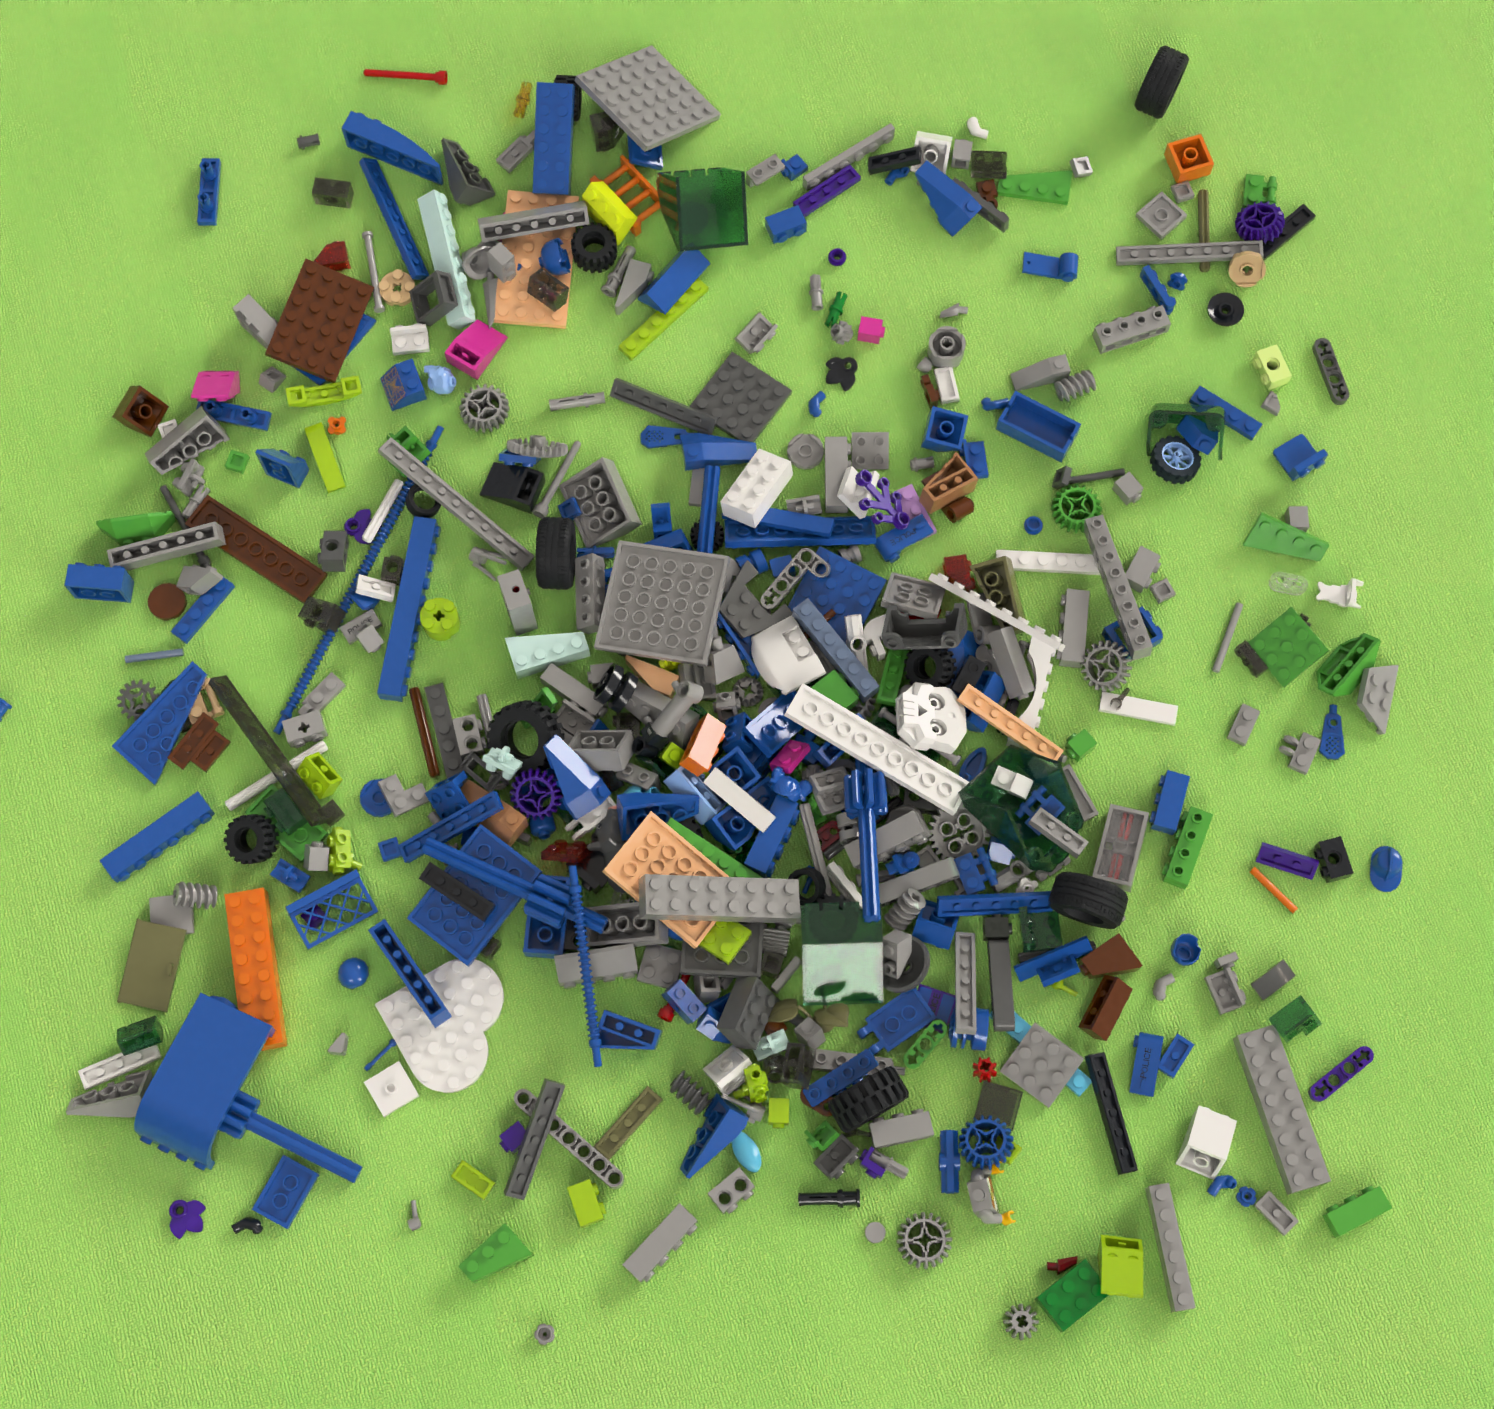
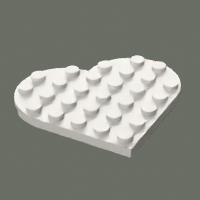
(457, 1050)

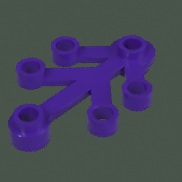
(896, 516)

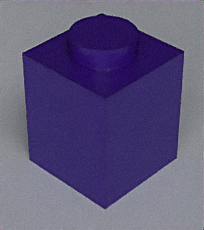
(512, 1138)

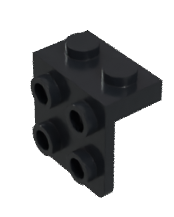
(590, 871)

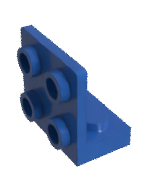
(447, 796)

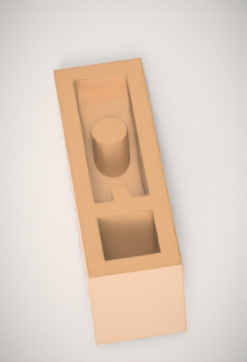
(653, 676)

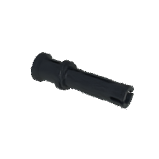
(839, 1198)

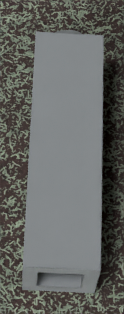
(1011, 663)
(571, 689)

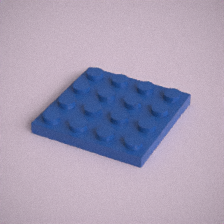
(845, 590)

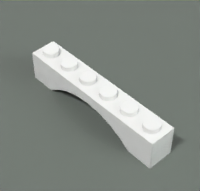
(1039, 659)

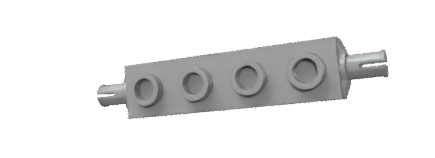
(829, 1060)

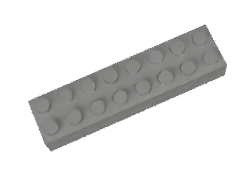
(718, 899)
(1281, 1109)

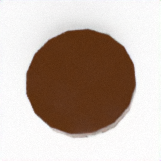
(167, 601)

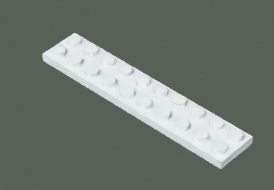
(876, 748)

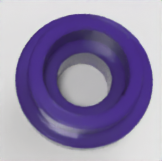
(837, 253)

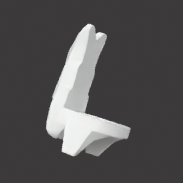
(1342, 595)

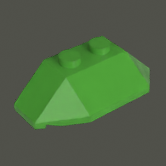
(137, 527)
(1345, 666)

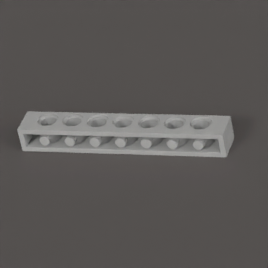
(1117, 587)

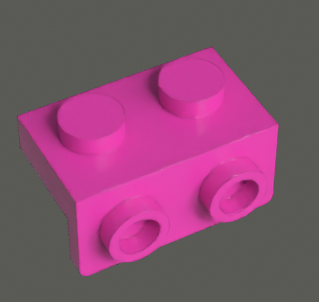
(790, 756)

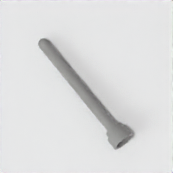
(541, 509)

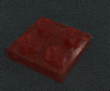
(566, 852)

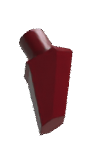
(1062, 1264)

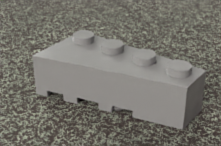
(186, 441)

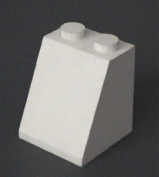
(1206, 1142)

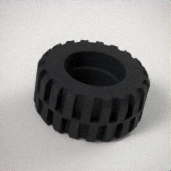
(537, 716)
(868, 1099)

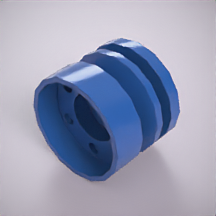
(977, 1041)

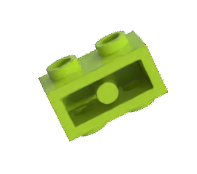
(319, 775)

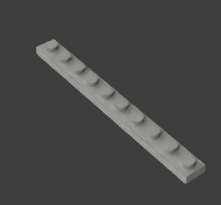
(456, 504)

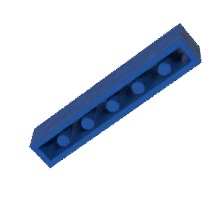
(157, 837)
(410, 973)

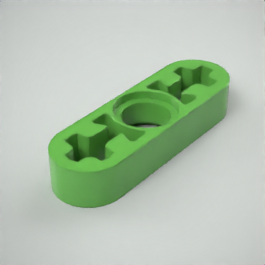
(930, 1028)

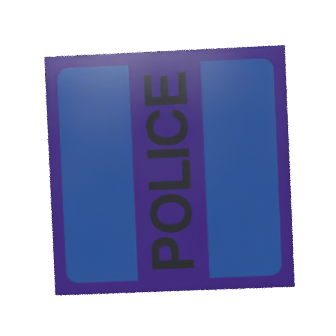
(939, 1002)

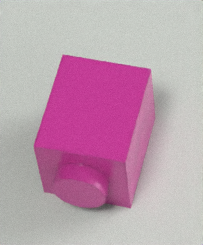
(870, 330)

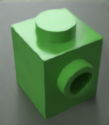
(1080, 745)

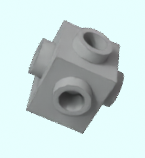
(726, 705)

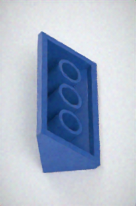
(674, 280)

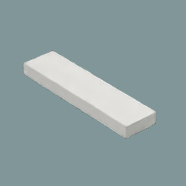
(1139, 709)
(739, 799)
(117, 1066)

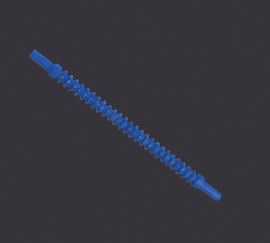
(594, 1041)

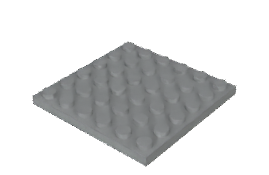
(647, 98)
(662, 603)

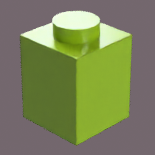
(778, 1112)

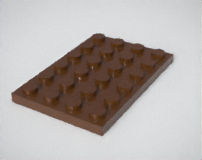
(319, 321)

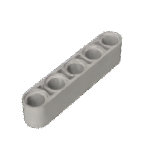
(920, 880)

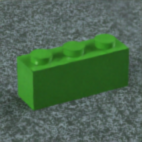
(1356, 1210)

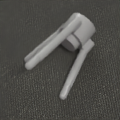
(480, 556)
(755, 1110)

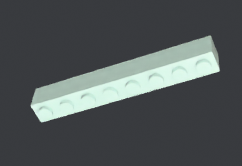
(446, 254)

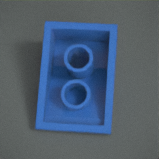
(283, 466)

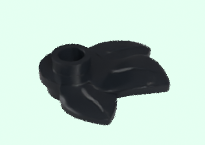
(840, 374)

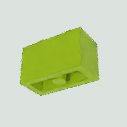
(586, 1203)

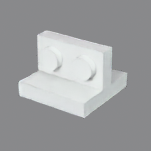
(851, 493)
(727, 1070)

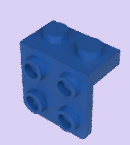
(1299, 457)

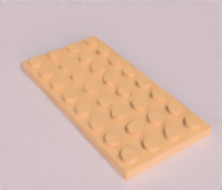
(513, 301)

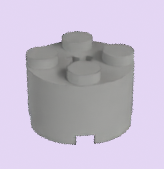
(946, 347)

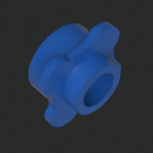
(1177, 281)

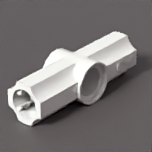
(854, 631)

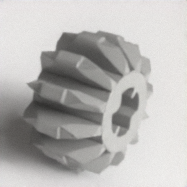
(1014, 1323)

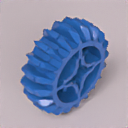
(995, 1130)

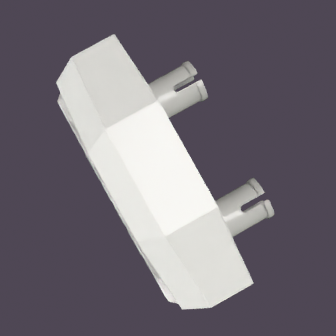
(918, 717)

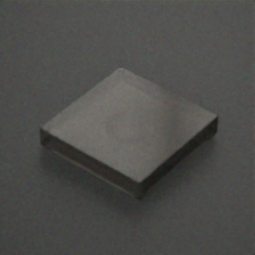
(999, 1103)

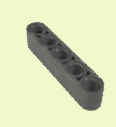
(1001, 985)

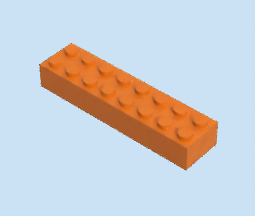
(255, 960)

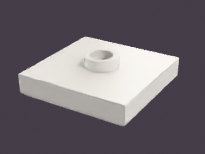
(391, 1089)

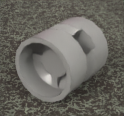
(848, 828)

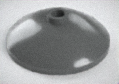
(919, 965)

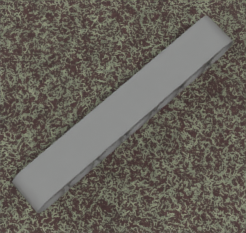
(576, 1145)

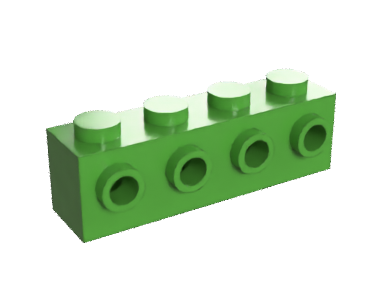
(1187, 848)

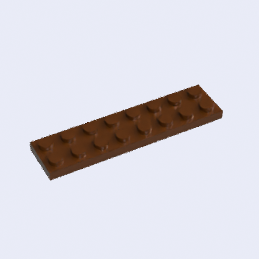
(260, 551)

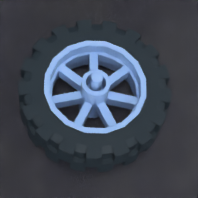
(1182, 452)

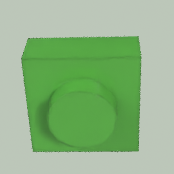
(237, 461)

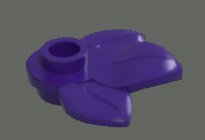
(361, 520)
(188, 1220)

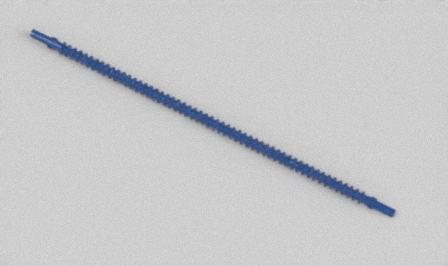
(291, 705)

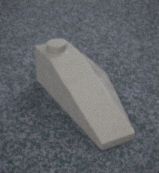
(115, 1099)

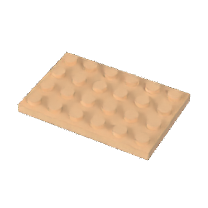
(661, 851)

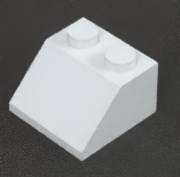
(934, 149)

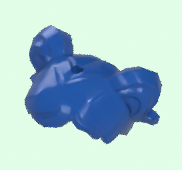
(788, 786)

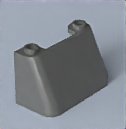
(906, 633)

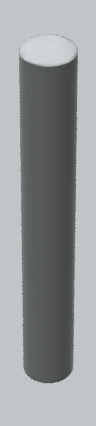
(1097, 476)

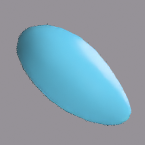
(747, 1152)

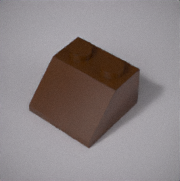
(140, 410)

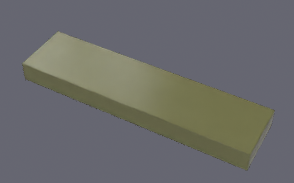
(628, 1123)

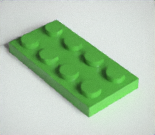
(296, 841)

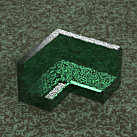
(1294, 1019)

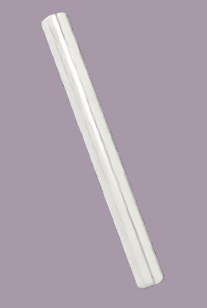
(269, 779)

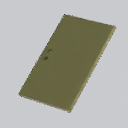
(149, 967)

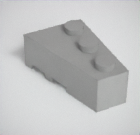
(255, 320)

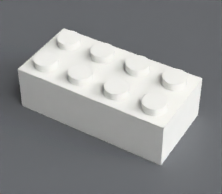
(756, 488)

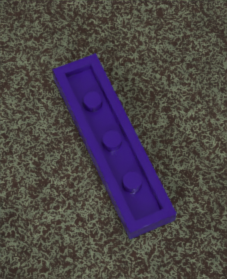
(827, 190)

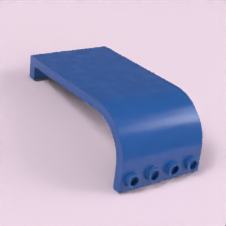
(200, 1080)

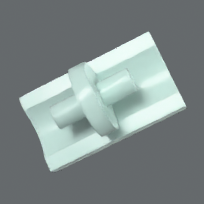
(503, 760)
(771, 1044)

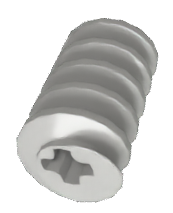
(1074, 385)
(195, 894)
(905, 910)

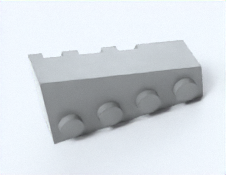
(651, 703)

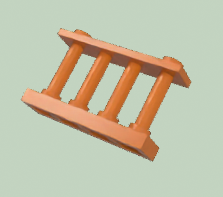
(637, 178)

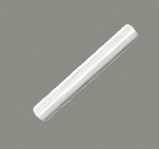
(382, 511)

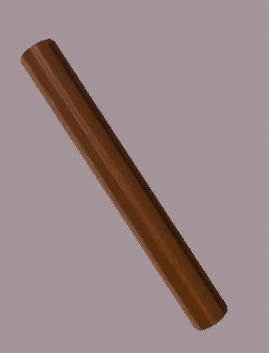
(424, 732)

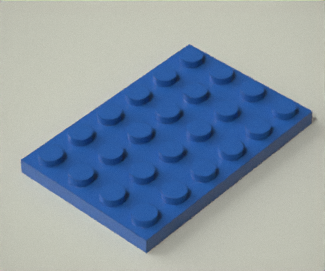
(454, 926)

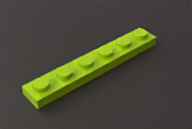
(660, 322)

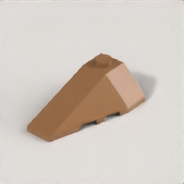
(505, 824)

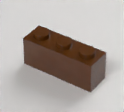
(1105, 1008)

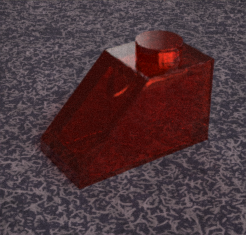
(334, 256)

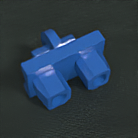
(903, 863)
(290, 875)

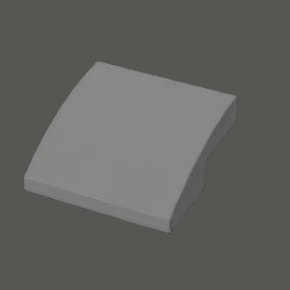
(829, 790)
(165, 913)

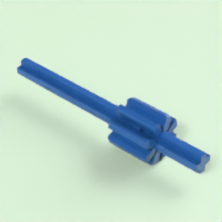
(708, 509)
(867, 799)
(546, 898)
(244, 1117)

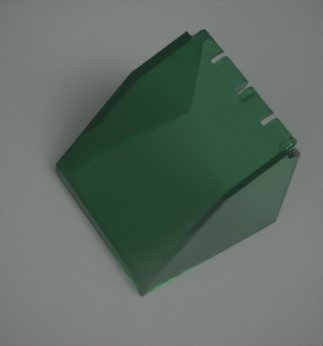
(704, 208)
(840, 955)

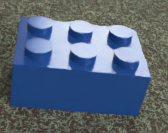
(99, 582)

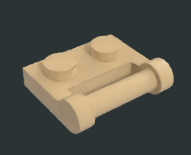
(200, 706)

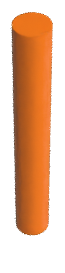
(1274, 890)

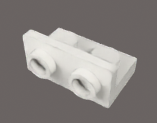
(410, 339)

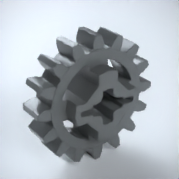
(129, 695)

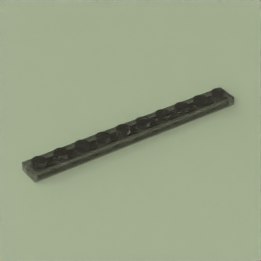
(268, 750)

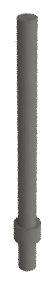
(203, 559)

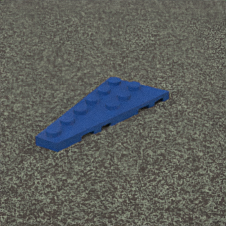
(156, 731)

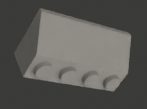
(605, 965)

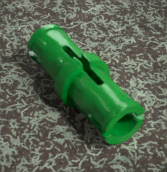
(836, 309)

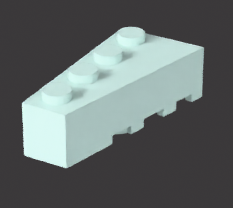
(537, 652)

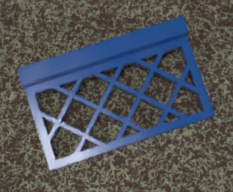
(324, 893)

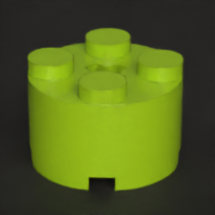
(448, 624)

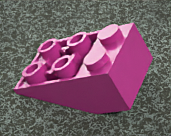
(475, 348)
(217, 385)

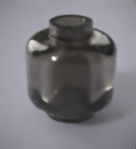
(773, 1067)

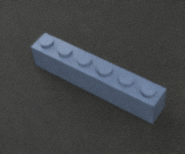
(835, 649)

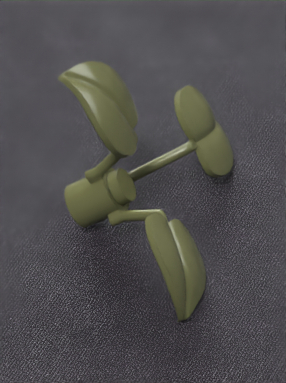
(827, 1018)

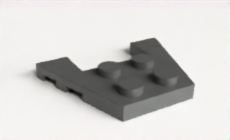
(744, 611)

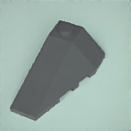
(463, 177)

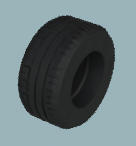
(1161, 82)
(555, 553)
(1088, 900)

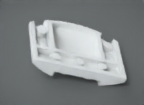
(785, 656)

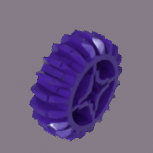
(1260, 222)
(537, 801)

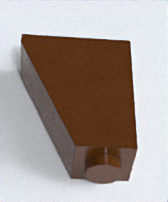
(1110, 959)

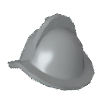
(476, 262)

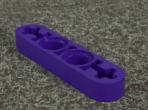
(1341, 1074)

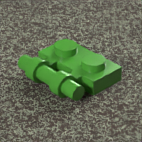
(1254, 187)

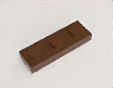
(193, 740)

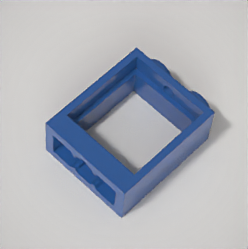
(1110, 634)

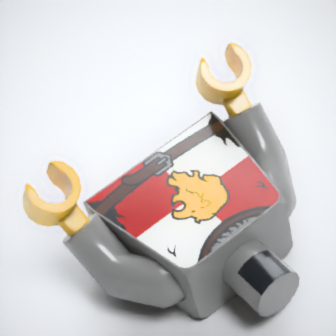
(984, 1199)

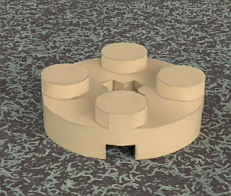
(1243, 259)
(393, 279)

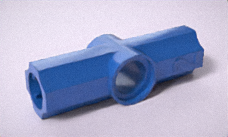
(949, 1161)

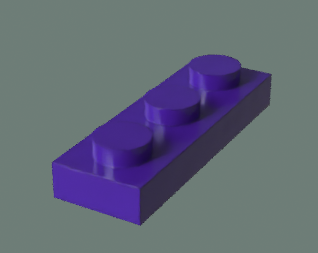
(1287, 861)

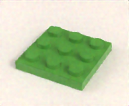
(1288, 647)

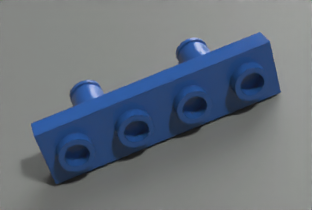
(209, 191)
(237, 414)

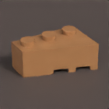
(949, 485)

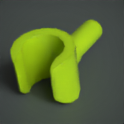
(1059, 986)

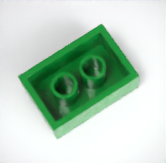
(1071, 1296)

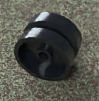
(616, 687)

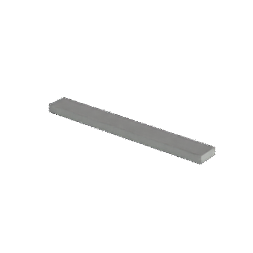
(1184, 252)

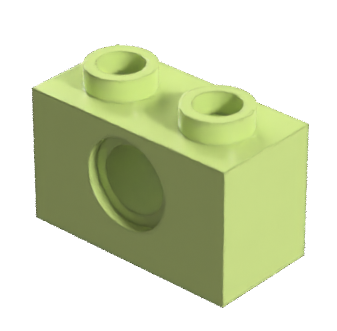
(1271, 357)

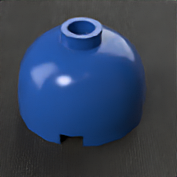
(554, 258)

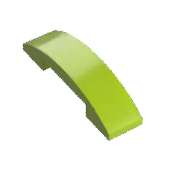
(324, 394)
(324, 457)

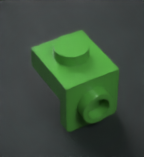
(822, 1136)

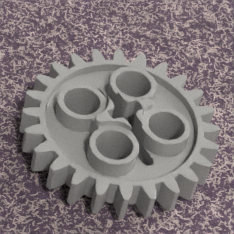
(953, 821)

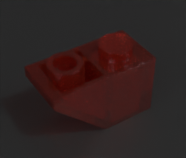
(958, 570)

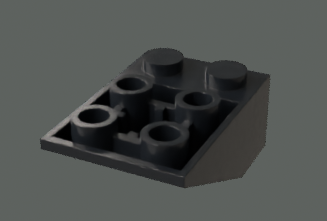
(514, 486)

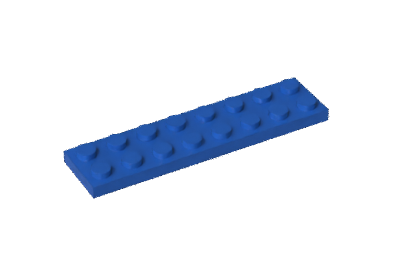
(846, 532)

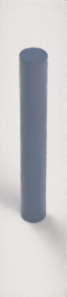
(154, 655)

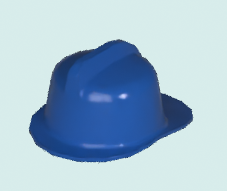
(1386, 869)

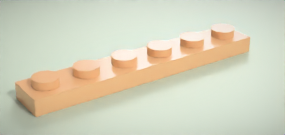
(1008, 723)

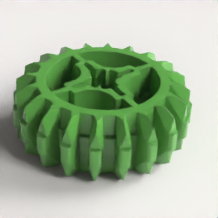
(1065, 497)

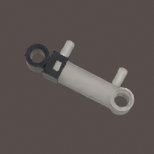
(656, 733)

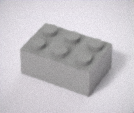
(603, 748)

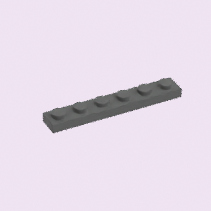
(663, 406)
(444, 729)
(534, 1139)

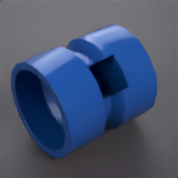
(756, 558)

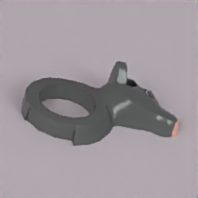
(608, 840)

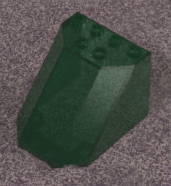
(997, 808)

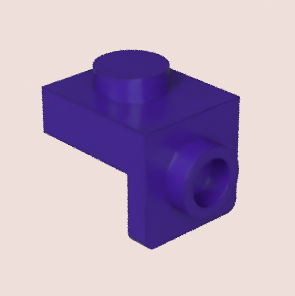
(872, 1169)

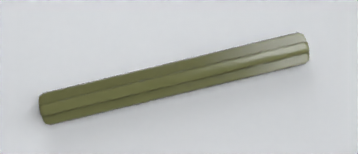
(1203, 213)

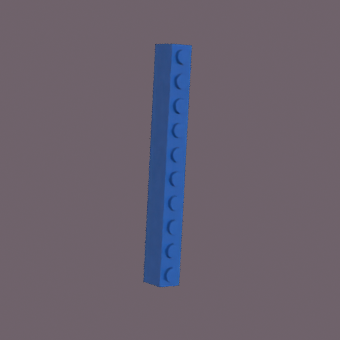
(407, 609)

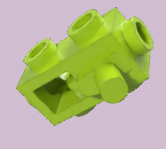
(340, 852)
(755, 1085)

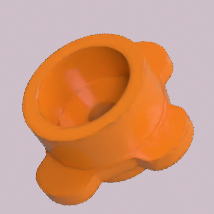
(340, 429)

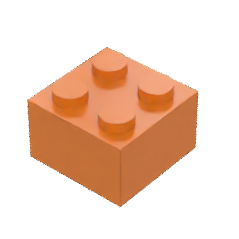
(1188, 158)

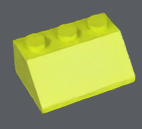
(608, 209)

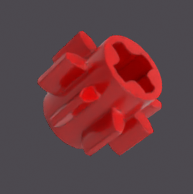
(982, 1074)

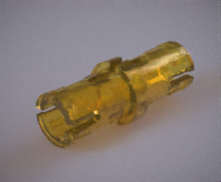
(522, 99)

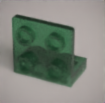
(1039, 930)

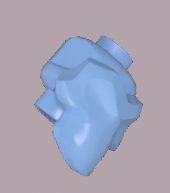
(440, 379)

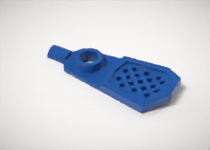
(668, 436)
(1332, 732)

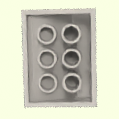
(603, 503)

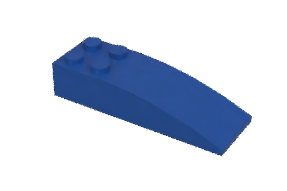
(389, 146)

